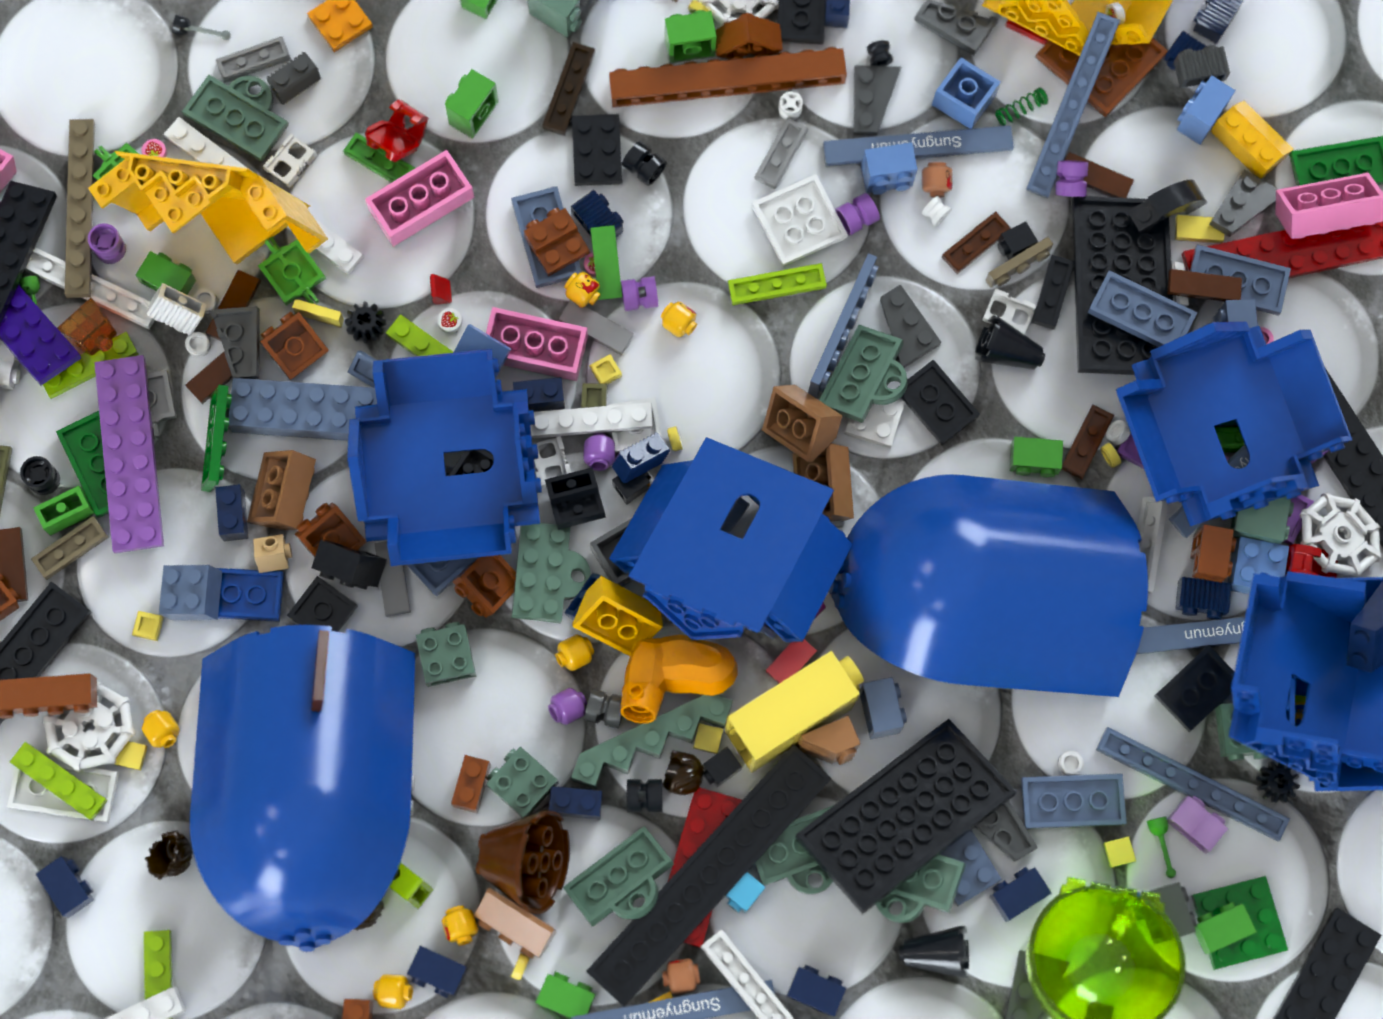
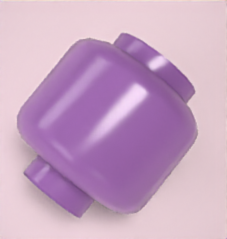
(599, 451)
(567, 706)

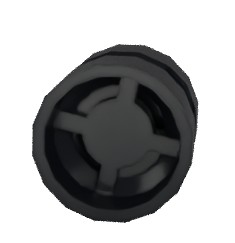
(646, 165)
(40, 475)
(653, 795)

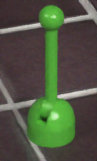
(30, 286)
(1159, 827)

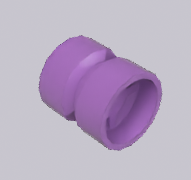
(1072, 178)
(859, 213)
(106, 243)
(631, 294)

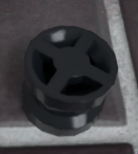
(880, 53)

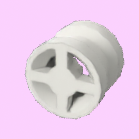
(790, 100)
(936, 211)

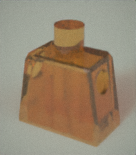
(89, 329)

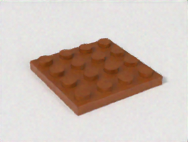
(1119, 74)

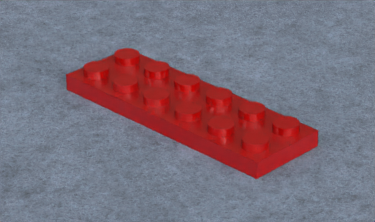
(704, 816)

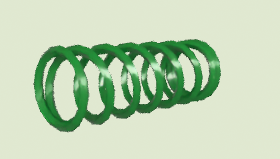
(1038, 100)

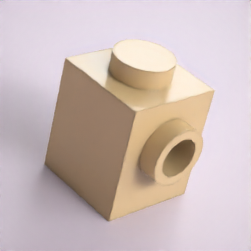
(271, 553)

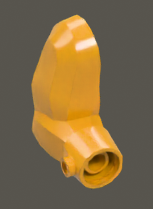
(673, 666)

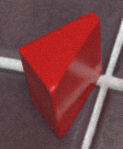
(440, 289)

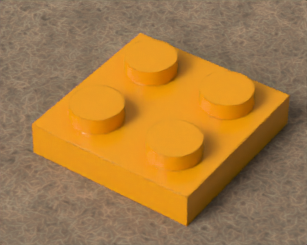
(339, 22)

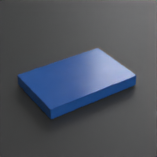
(250, 595)

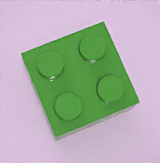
(690, 36)
(471, 103)

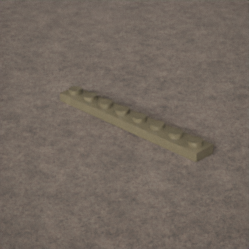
(79, 208)

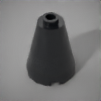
(1008, 346)
(938, 952)

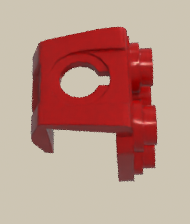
(393, 135)
(1301, 560)

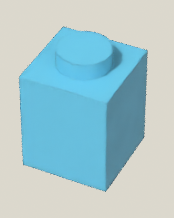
(744, 893)

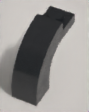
(1176, 198)

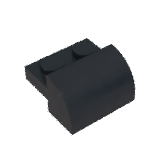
(575, 498)

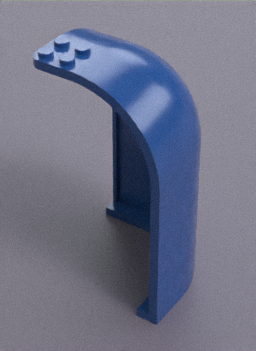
(998, 584)
(300, 806)

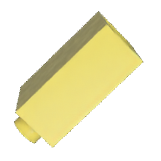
(793, 708)

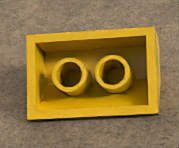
(1251, 139)
(617, 616)

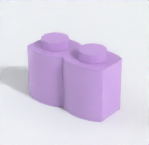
(1197, 823)

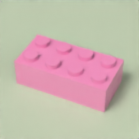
(419, 198)
(1329, 205)
(539, 343)

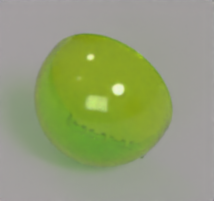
(1105, 954)

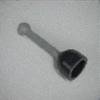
(182, 26)

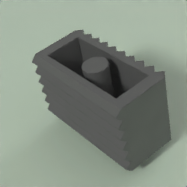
(1198, 66)
(293, 78)

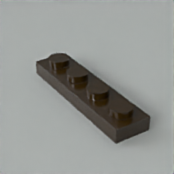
(568, 88)

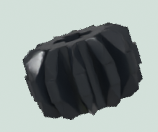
(363, 314)
(1284, 776)

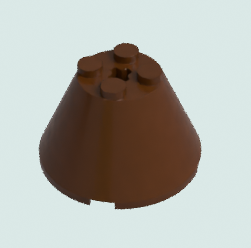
(527, 859)

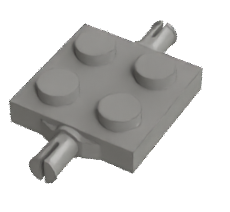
(160, 398)

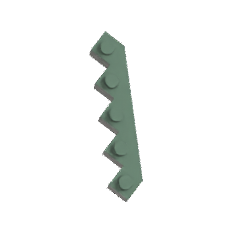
(650, 738)

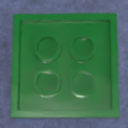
(1262, 911)

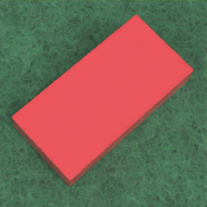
(791, 660)

